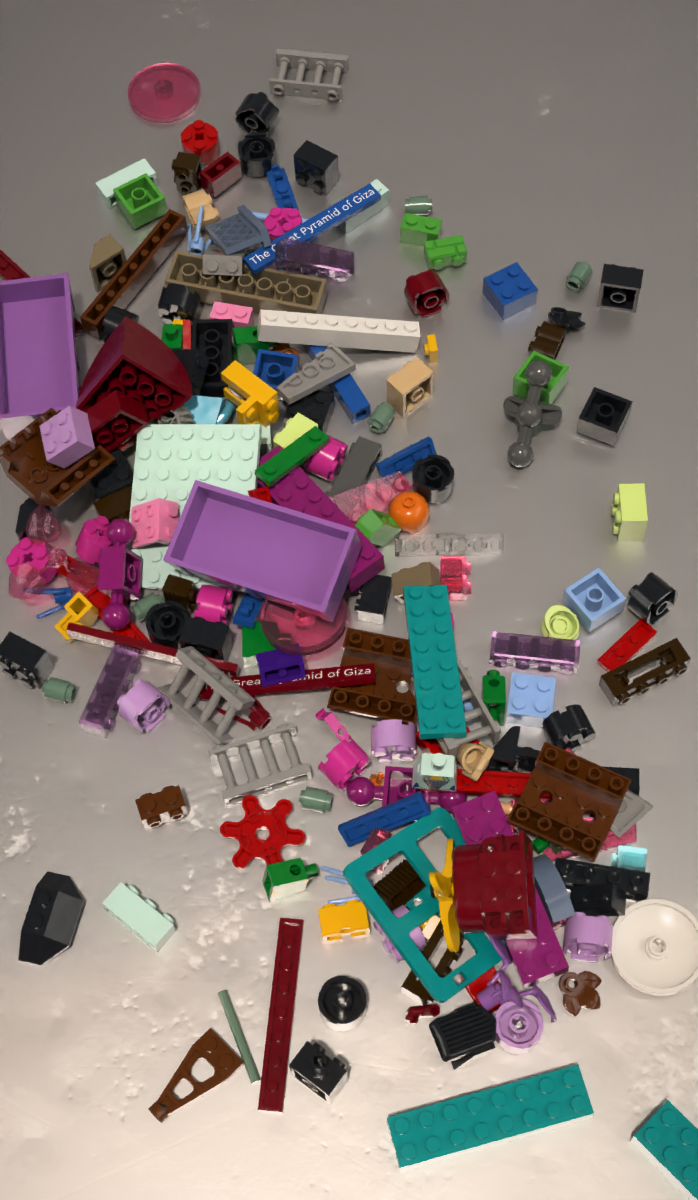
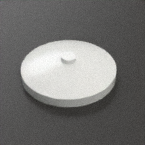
(656, 947)

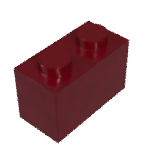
(220, 174)

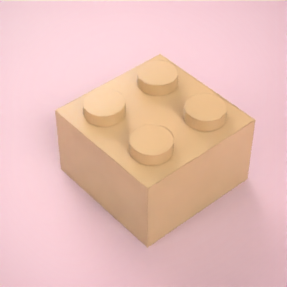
(409, 386)

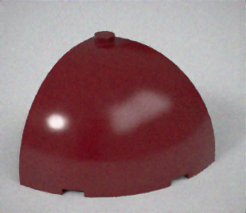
(139, 367)

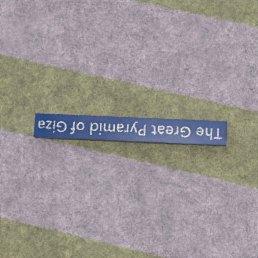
(316, 225)

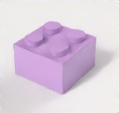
(67, 437)

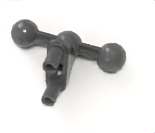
(530, 412)

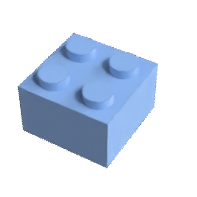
(594, 600)
(530, 699)

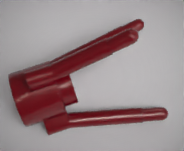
(258, 717)

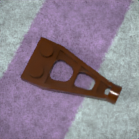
(221, 1059)

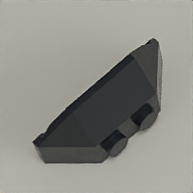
(50, 919)

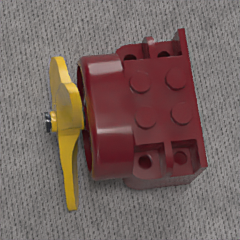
(487, 889)

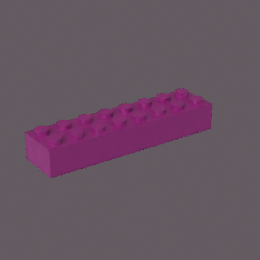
(301, 494)
(533, 958)

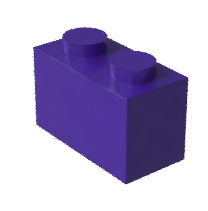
(279, 667)

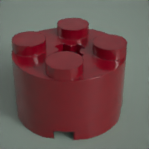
(426, 293)

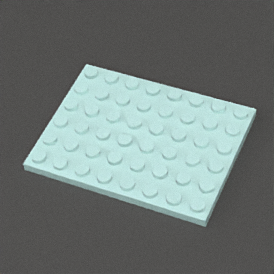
(170, 462)

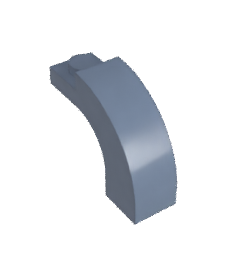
(552, 889)

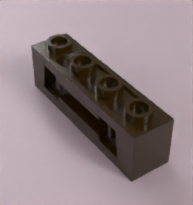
(673, 661)
(415, 989)

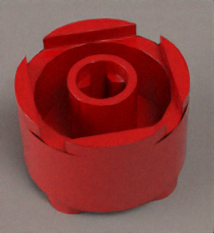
(201, 140)

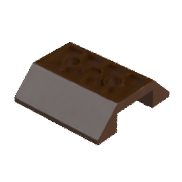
(392, 669)
(575, 789)

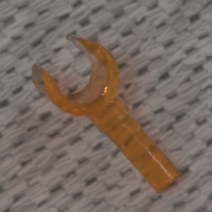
(377, 779)

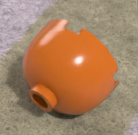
(409, 511)

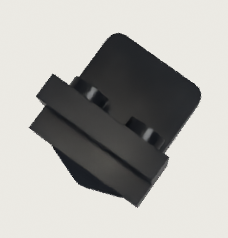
(510, 757)
(464, 1034)

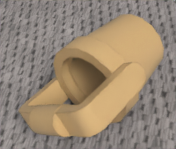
(474, 758)

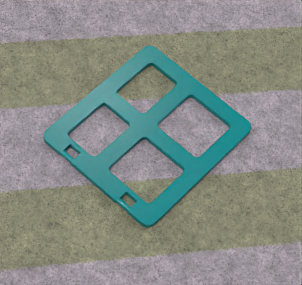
(399, 928)

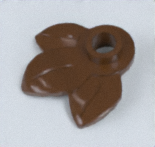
(582, 994)

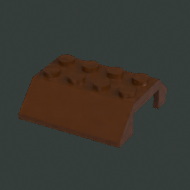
(42, 481)

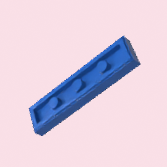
(385, 818)

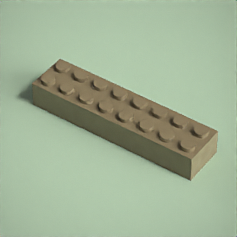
(266, 290)

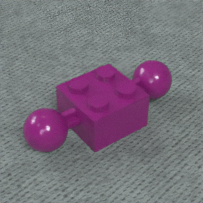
(119, 574)
(396, 787)

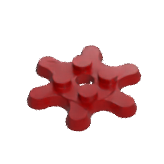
(256, 820)

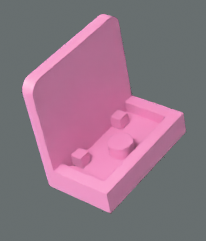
(154, 522)

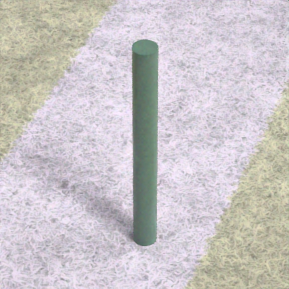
(239, 1037)

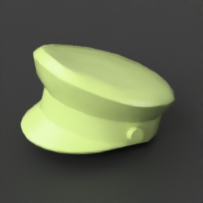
(560, 623)

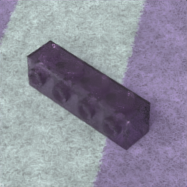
(314, 259)
(534, 652)
(114, 681)

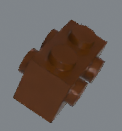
(161, 807)

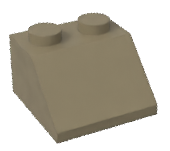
(106, 261)

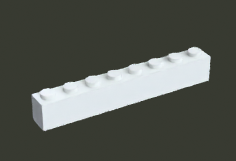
(341, 330)

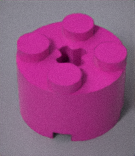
(282, 221)
(326, 460)
(92, 538)
(32, 554)
(214, 603)
(344, 763)

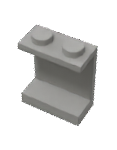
(218, 263)

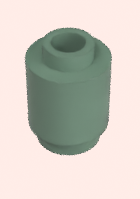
(418, 205)
(579, 276)
(381, 417)
(144, 604)
(59, 690)
(316, 799)

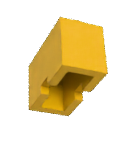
(343, 920)

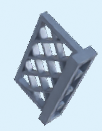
(238, 231)

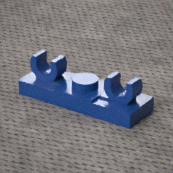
(281, 188)
(406, 458)
(248, 611)

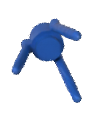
(61, 596)

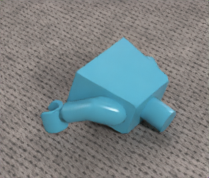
(210, 409)

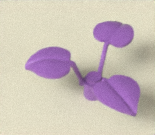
(506, 992)

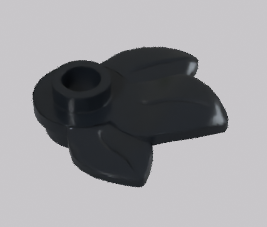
(565, 318)

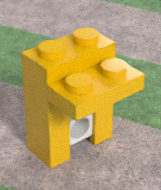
(254, 398)

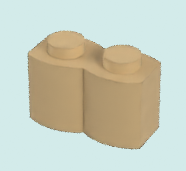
(192, 204)

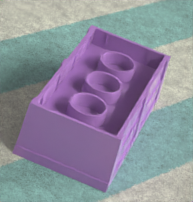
(36, 350)
(264, 550)

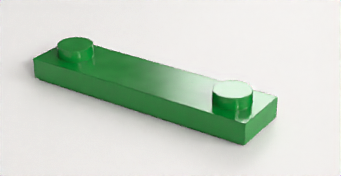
(292, 456)

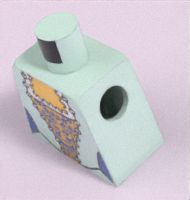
(435, 772)

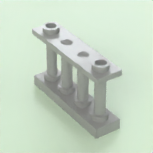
(309, 61)
(222, 687)
(491, 727)
(260, 786)

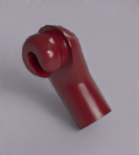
(421, 1011)

